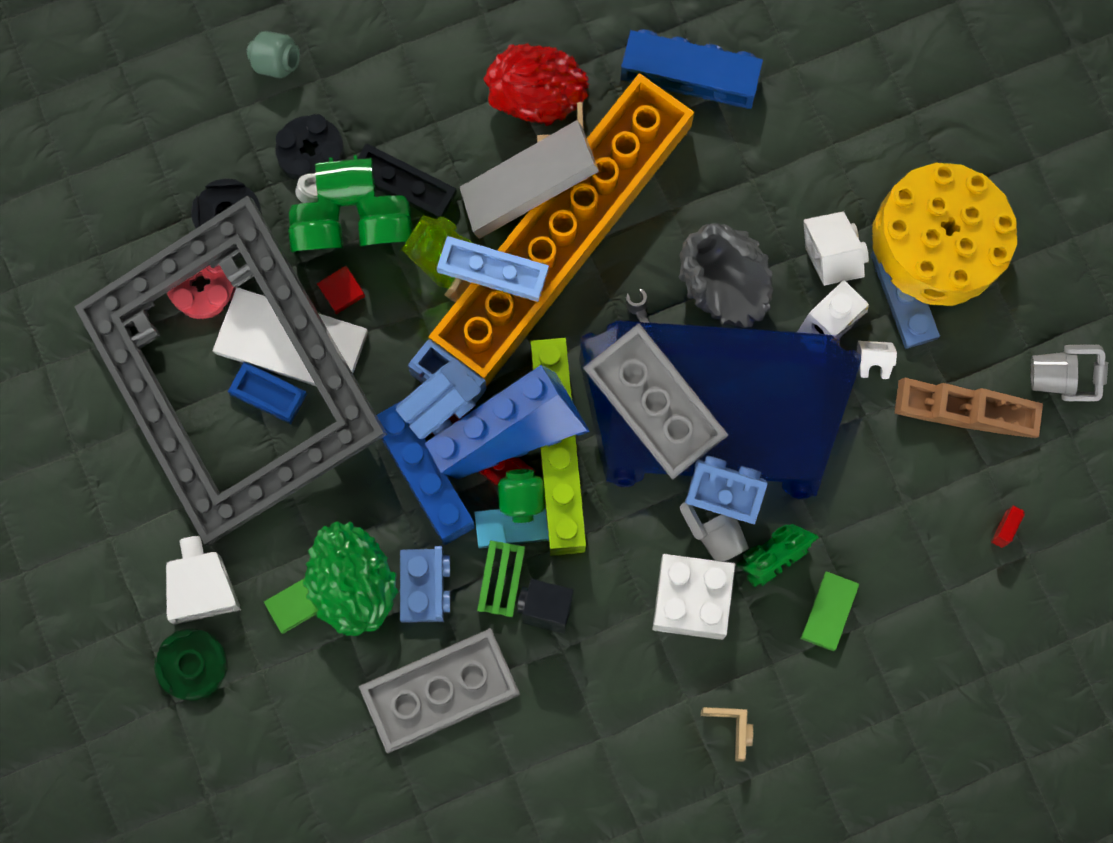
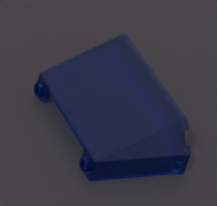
(767, 389)

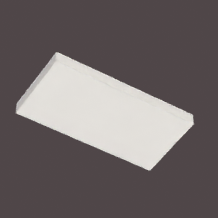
(256, 337)

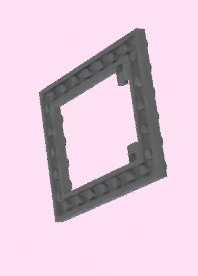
(125, 303)

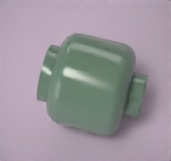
(273, 54)

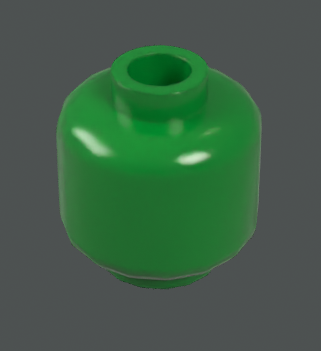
(521, 495)

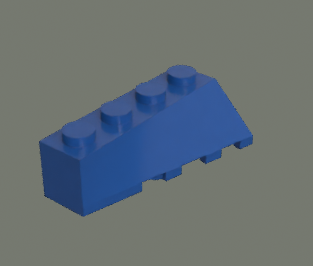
(509, 425)

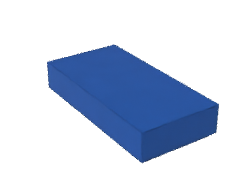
(267, 392)

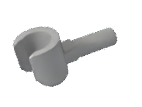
(638, 308)

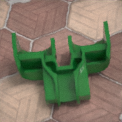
(347, 184)

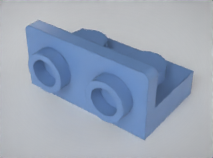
(726, 490)
(423, 585)

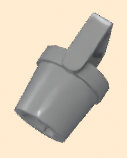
(1060, 373)
(719, 536)

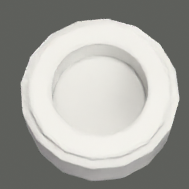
(306, 189)

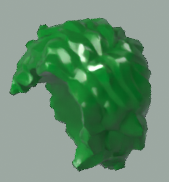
(349, 579)

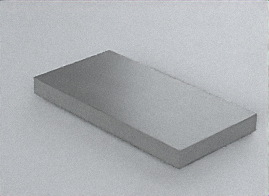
(528, 179)
(655, 401)
(439, 690)

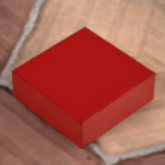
(341, 289)
(1008, 526)

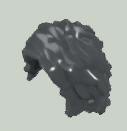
(726, 274)

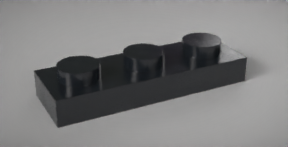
(402, 179)

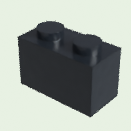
(545, 605)

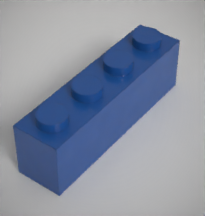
(692, 68)
(424, 478)

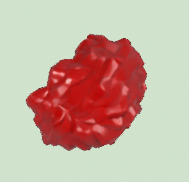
(536, 83)

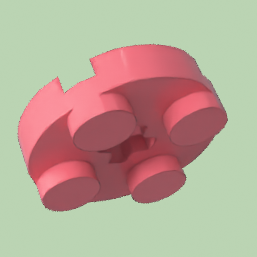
(205, 303)

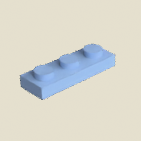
(492, 268)

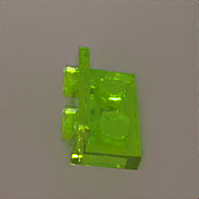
(426, 246)

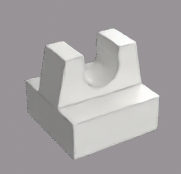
(878, 354)

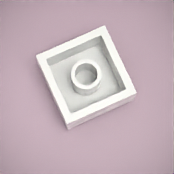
(693, 596)

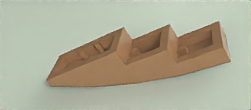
(969, 408)

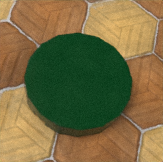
(190, 664)

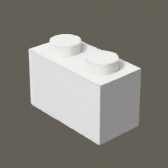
(835, 248)

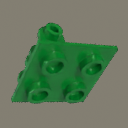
(786, 544)

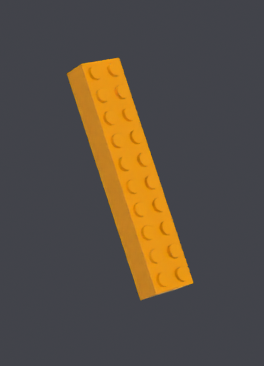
(565, 230)

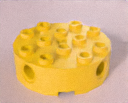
(944, 234)

